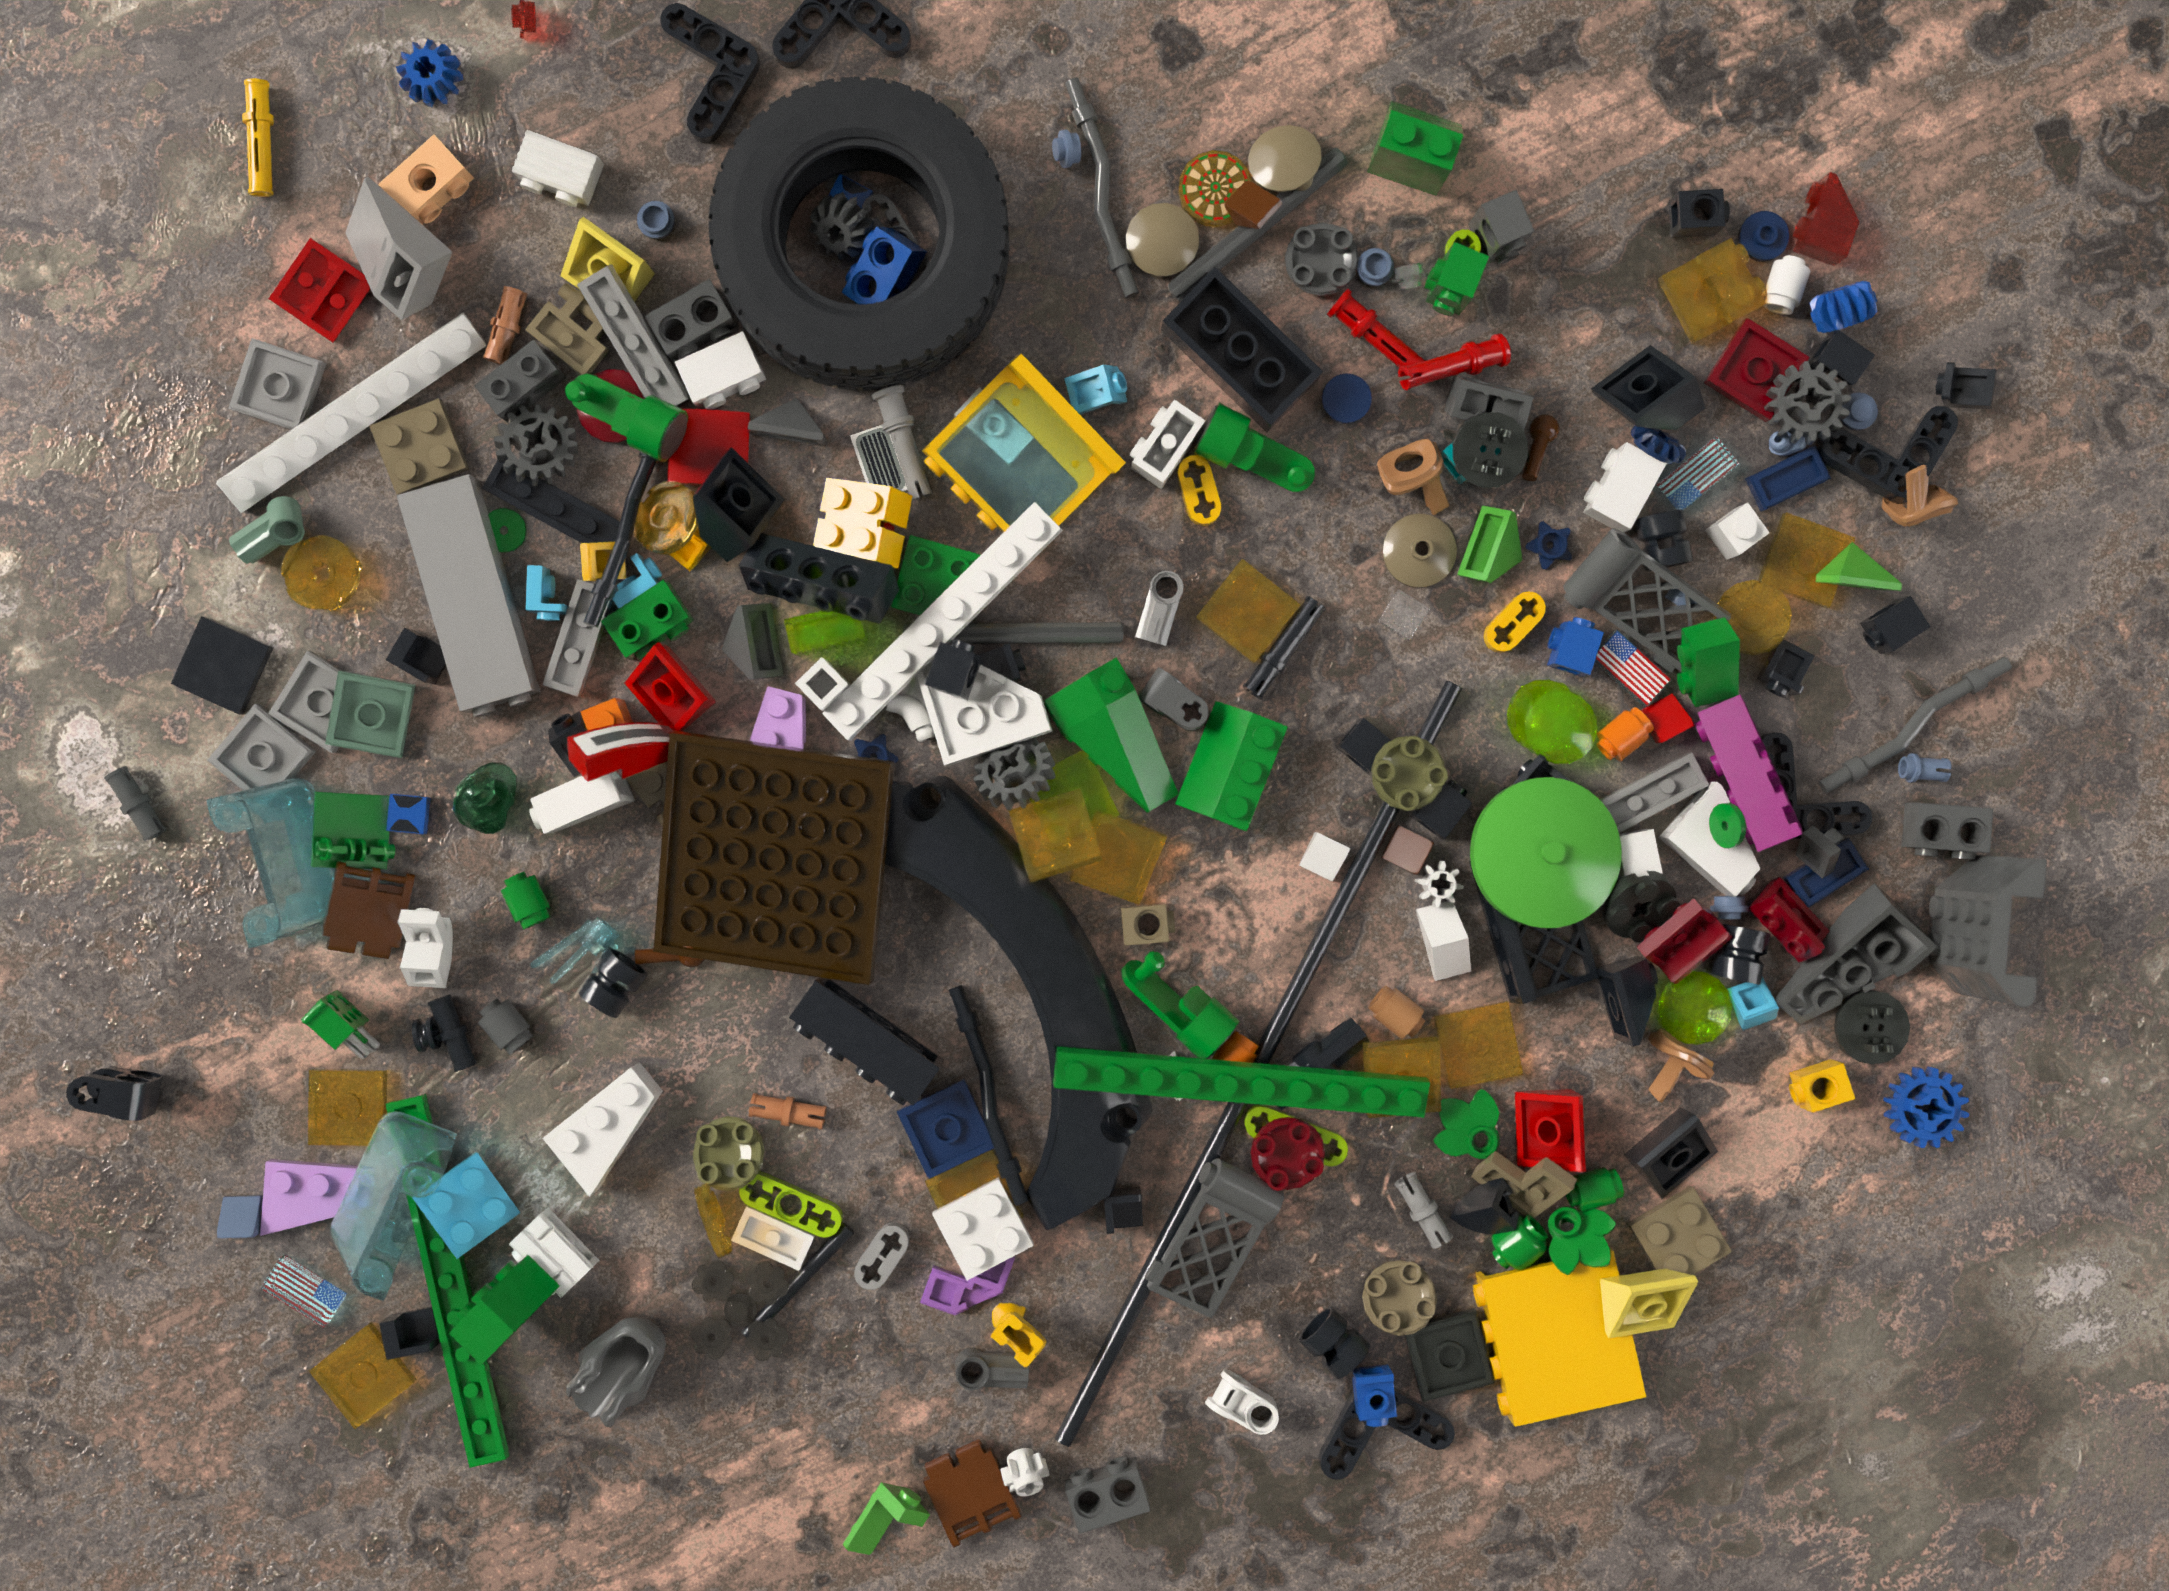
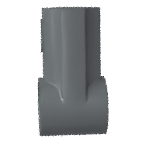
(997, 1370)

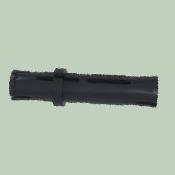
(1276, 658)

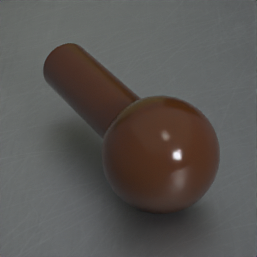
(1543, 431)
(647, 956)

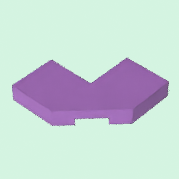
(956, 1294)

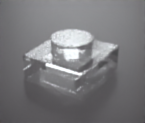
(1403, 615)

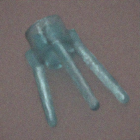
(597, 937)

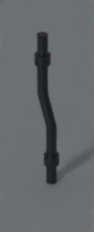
(605, 588)
(1008, 1165)

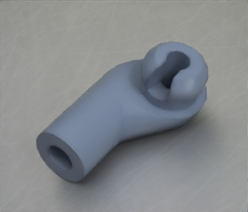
(1782, 445)

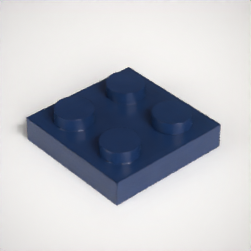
(946, 1128)

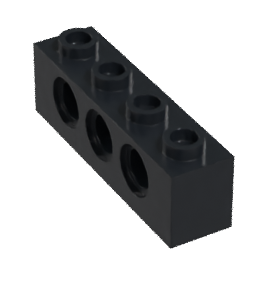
(819, 578)

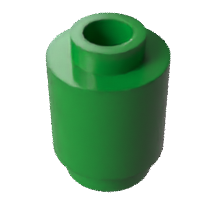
(525, 900)
(1595, 1189)

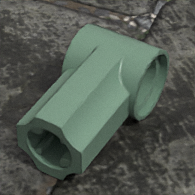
(277, 527)

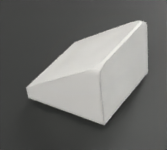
(1324, 856)

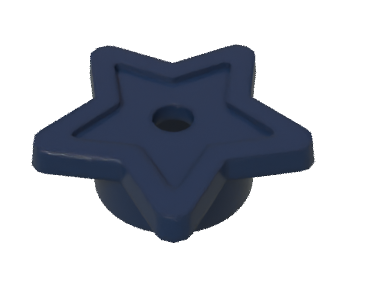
(1559, 540)
(877, 746)

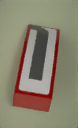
(619, 748)

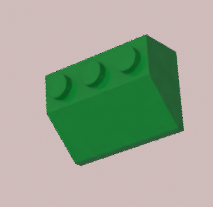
(1231, 765)

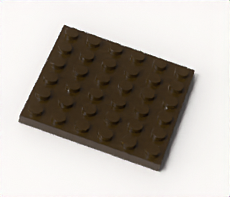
(773, 856)

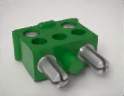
(341, 1023)

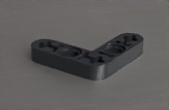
(840, 10)
(725, 71)
(1890, 468)
(1786, 758)
(1350, 1457)

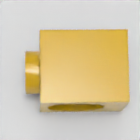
(1836, 1086)

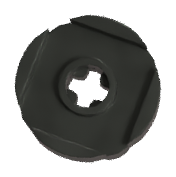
(1657, 906)

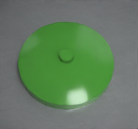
(1545, 852)

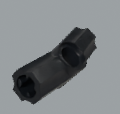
(1333, 1049)

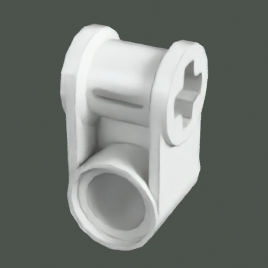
(1241, 1401)

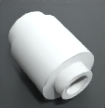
(1786, 285)

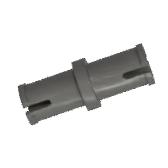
(135, 803)

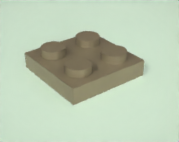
(419, 447)
(1680, 1234)

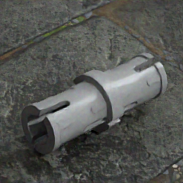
(1423, 1210)

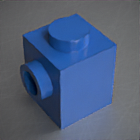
(1574, 646)

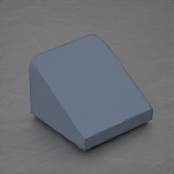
(240, 1217)

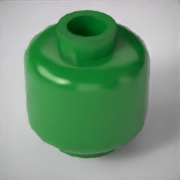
(1522, 1246)

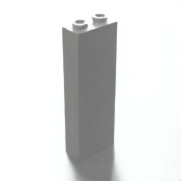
(469, 595)

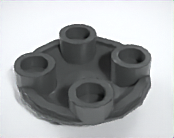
(1321, 258)

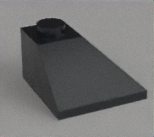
(1652, 391)
(734, 506)
(1628, 996)

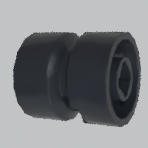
(1662, 527)
(1741, 955)
(613, 981)
(1338, 1346)

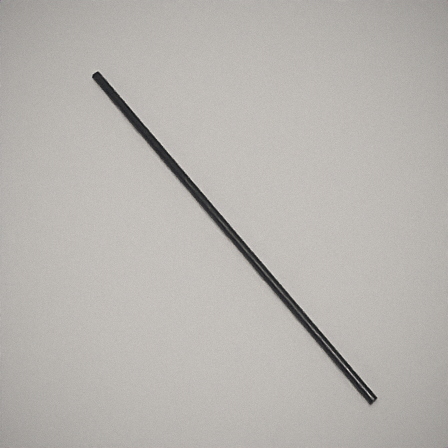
(1234, 1111)

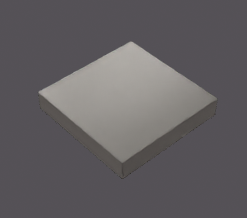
(277, 385)
(308, 699)
(260, 751)

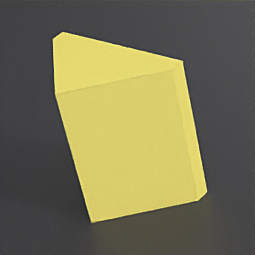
(596, 249)
(1644, 1301)

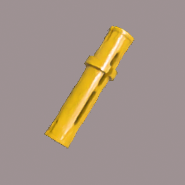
(258, 137)

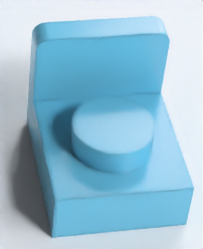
(1096, 388)
(634, 586)
(538, 591)

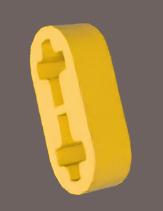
(1207, 487)
(1521, 628)

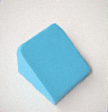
(1753, 1004)

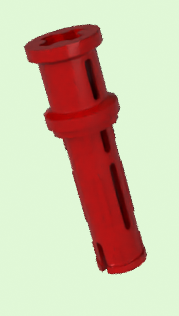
(1359, 321)
(1469, 359)

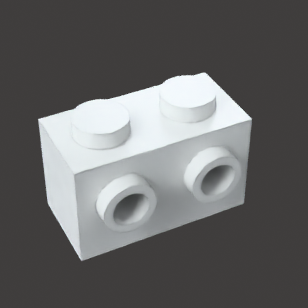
(1168, 443)

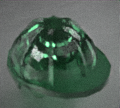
(485, 797)

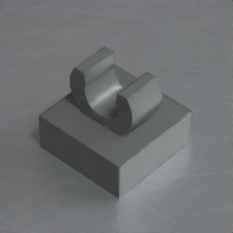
(1820, 850)

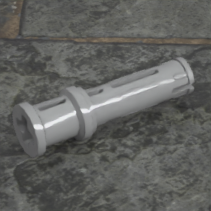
(898, 424)

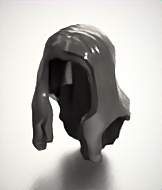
(617, 1369)

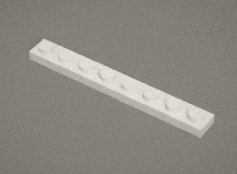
(351, 413)
(942, 621)

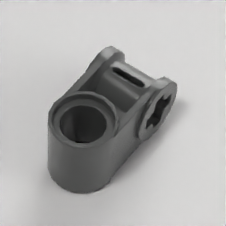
(1168, 697)

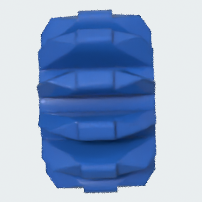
(420, 63)
(1843, 307)

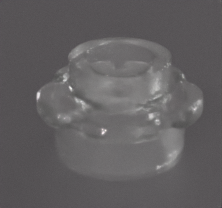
(1409, 276)

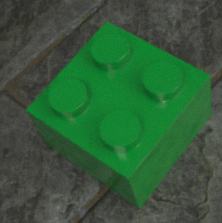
(502, 1307)

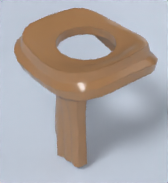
(1424, 476)
(1918, 494)
(1679, 1059)

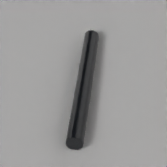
(805, 1273)

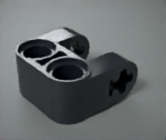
(122, 1096)

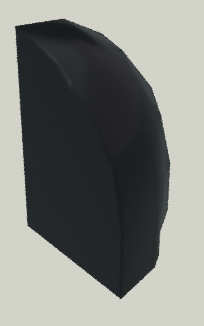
(1487, 1209)

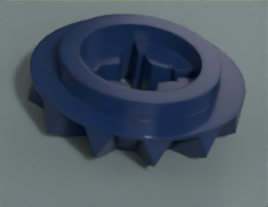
(1658, 444)

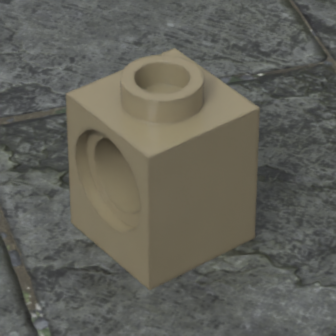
(1131, 915)

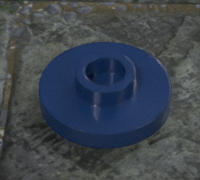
(1764, 236)
(1346, 398)

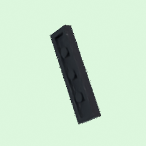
(552, 506)

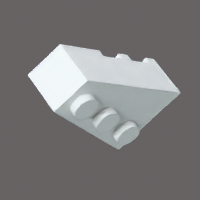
(602, 1128)

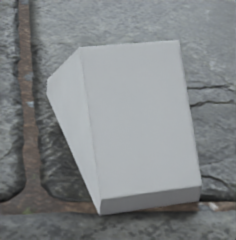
(1444, 940)

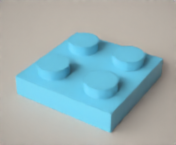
(467, 1205)

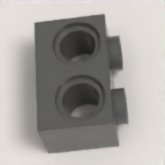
(1502, 227)
(687, 311)
(520, 380)
(1472, 397)
(1947, 823)
(1111, 1504)

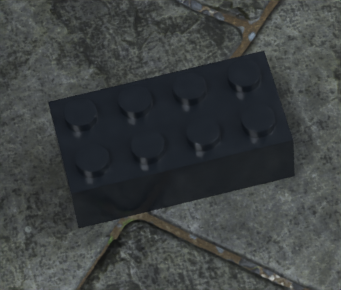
(1240, 349)
(866, 1040)

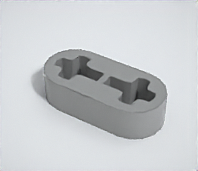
(889, 1260)

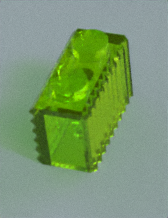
(823, 631)

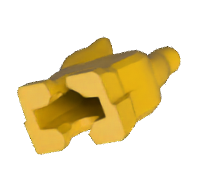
(1016, 1332)

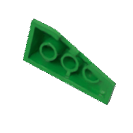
(1111, 726)

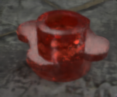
(524, 17)

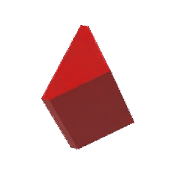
(669, 688)
(1550, 1127)

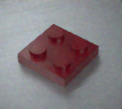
(1751, 365)

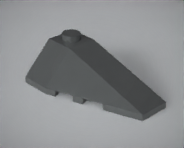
(1863, 947)

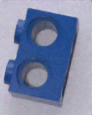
(890, 277)

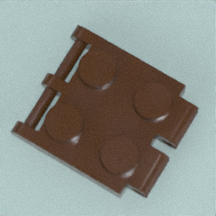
(365, 911)
(969, 1491)

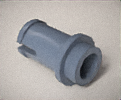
(1917, 768)

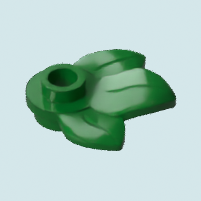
(1464, 1122)
(1583, 1242)

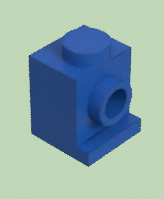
(1370, 1382)

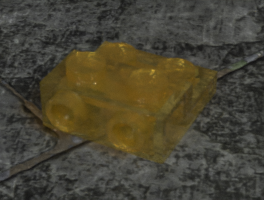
(1713, 290)

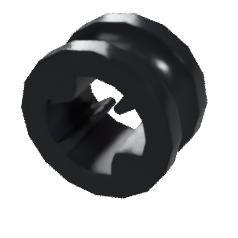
(425, 1034)

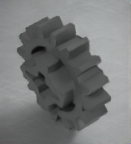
(1824, 397)
(530, 430)
(1015, 773)

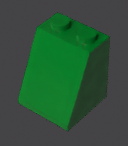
(1416, 148)

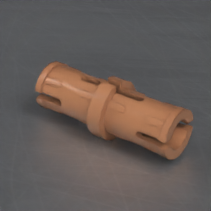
(505, 325)
(787, 1111)

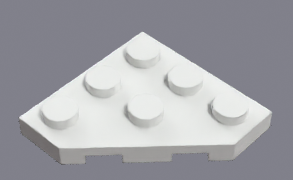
(991, 719)

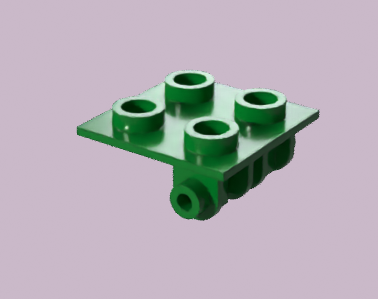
(928, 572)
(351, 831)

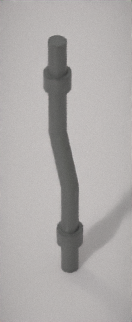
(1085, 118)
(1971, 682)

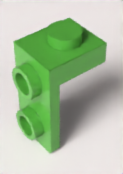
(884, 1505)

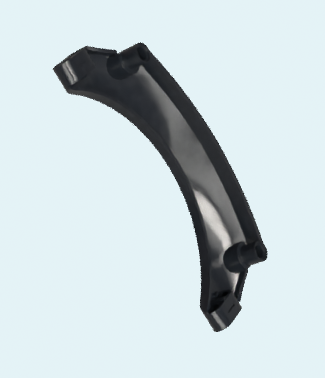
(983, 870)

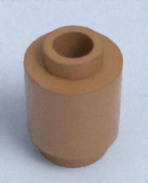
(1397, 1012)

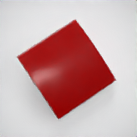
(321, 290)
(706, 441)

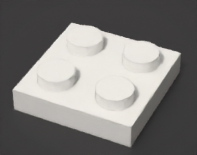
(983, 1228)

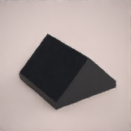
(1672, 1151)

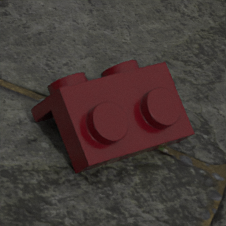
(1790, 920)
(1684, 940)

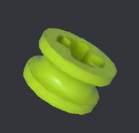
(1467, 235)

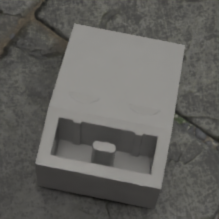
(395, 252)

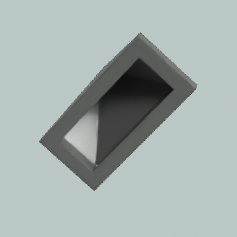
(788, 423)
(754, 642)

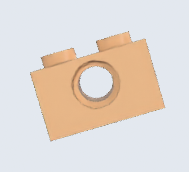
(428, 161)

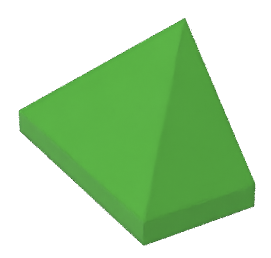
(1492, 546)
(1857, 570)

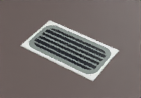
(878, 458)

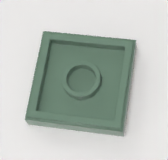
(370, 714)

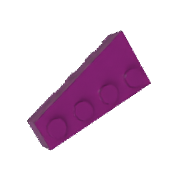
(1749, 772)

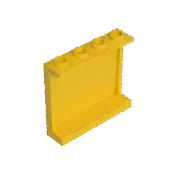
(1554, 1342)

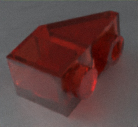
(1828, 224)

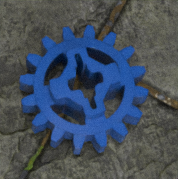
(1926, 1092)

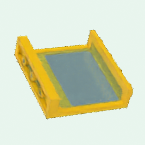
(1021, 448)

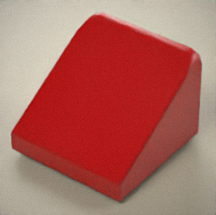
(1667, 718)

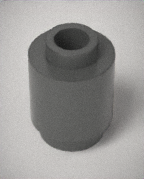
(505, 1025)

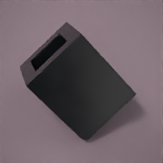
(1843, 355)
(418, 656)
(1123, 1209)
(409, 1333)

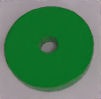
(515, 525)
(1719, 818)

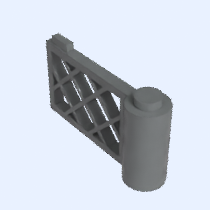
(1605, 573)
(1231, 1192)

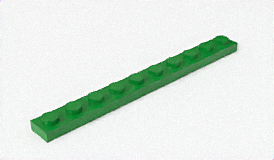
(1240, 1082)
(449, 1293)

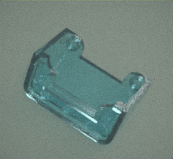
(281, 839)
(403, 1158)

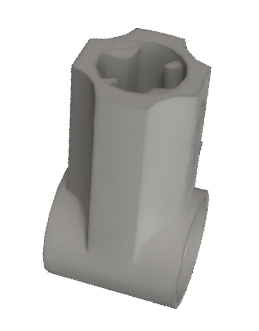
(1159, 612)

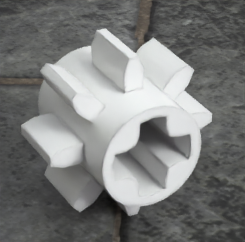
(1443, 892)
(1024, 1472)

